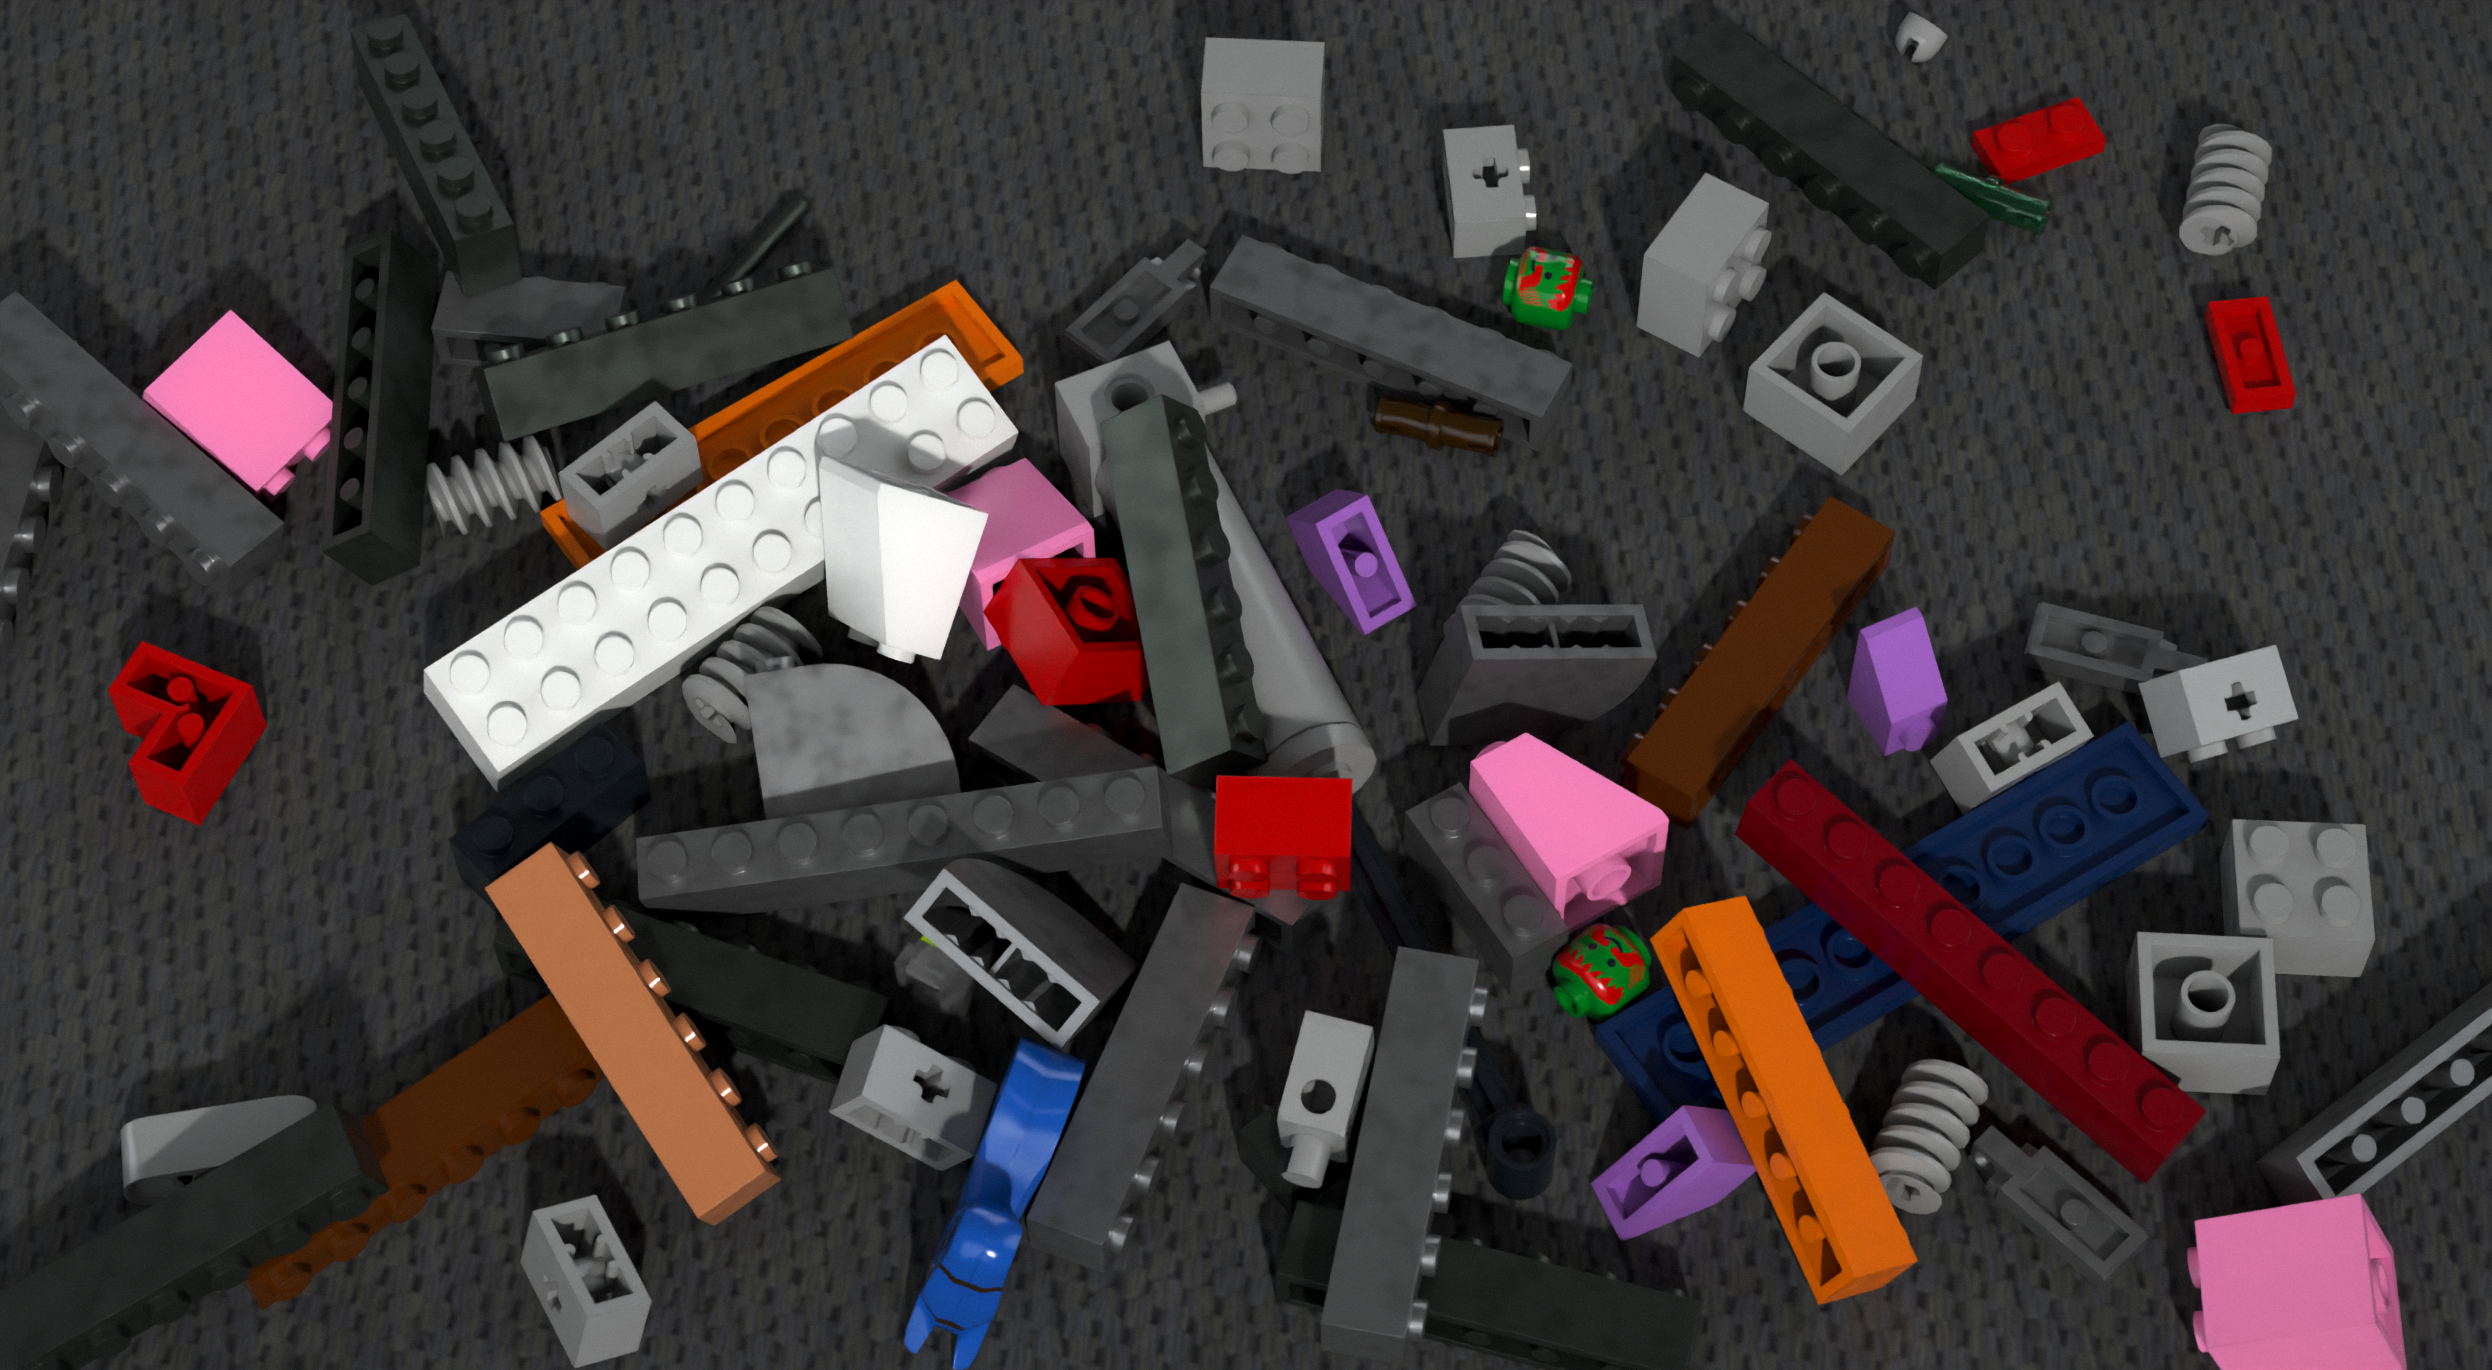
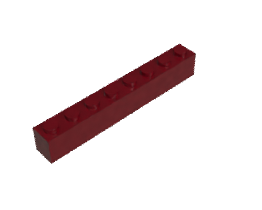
(1968, 972)

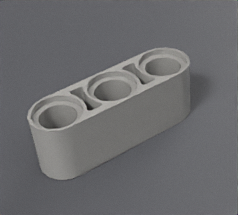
(179, 1147)

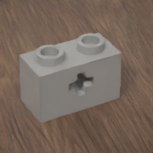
(1485, 191)
(631, 476)
(2219, 702)
(2011, 747)
(913, 1097)
(585, 1281)

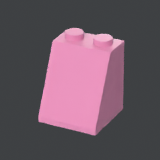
(244, 407)
(1023, 522)
(1570, 827)
(2298, 1289)

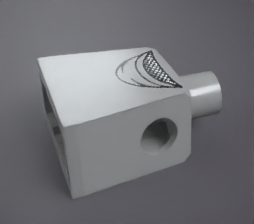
(1324, 1095)

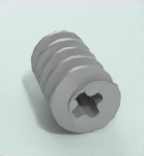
(2225, 190)
(492, 484)
(1521, 574)
(719, 691)
(1925, 1132)

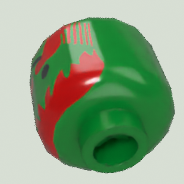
(1547, 288)
(1601, 972)

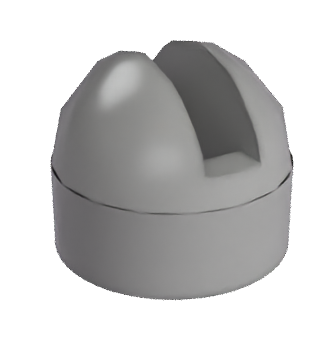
(1920, 34)

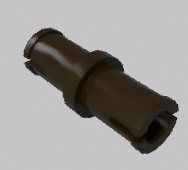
(1439, 425)

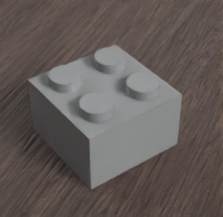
(1263, 104)
(1704, 265)
(1832, 383)
(2302, 889)
(2204, 1010)

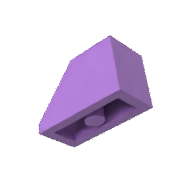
(1352, 558)
(1898, 683)
(1674, 1171)

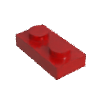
(2039, 141)
(2250, 355)

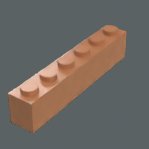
(634, 1034)

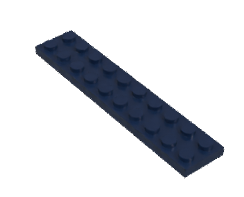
(2003, 861)

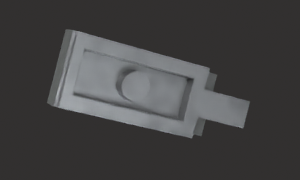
(1137, 306)
(2100, 649)
(2058, 1206)

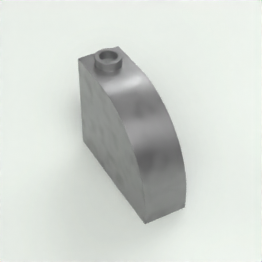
(1532, 670)
(842, 739)
(1022, 946)

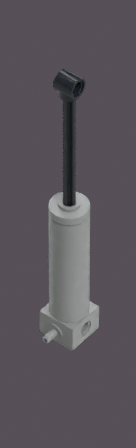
(1303, 709)

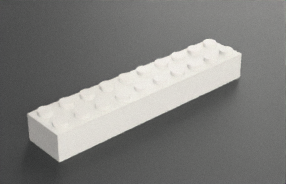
(703, 568)

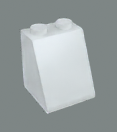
(894, 558)

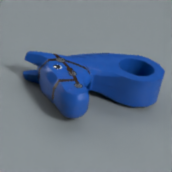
(985, 1231)

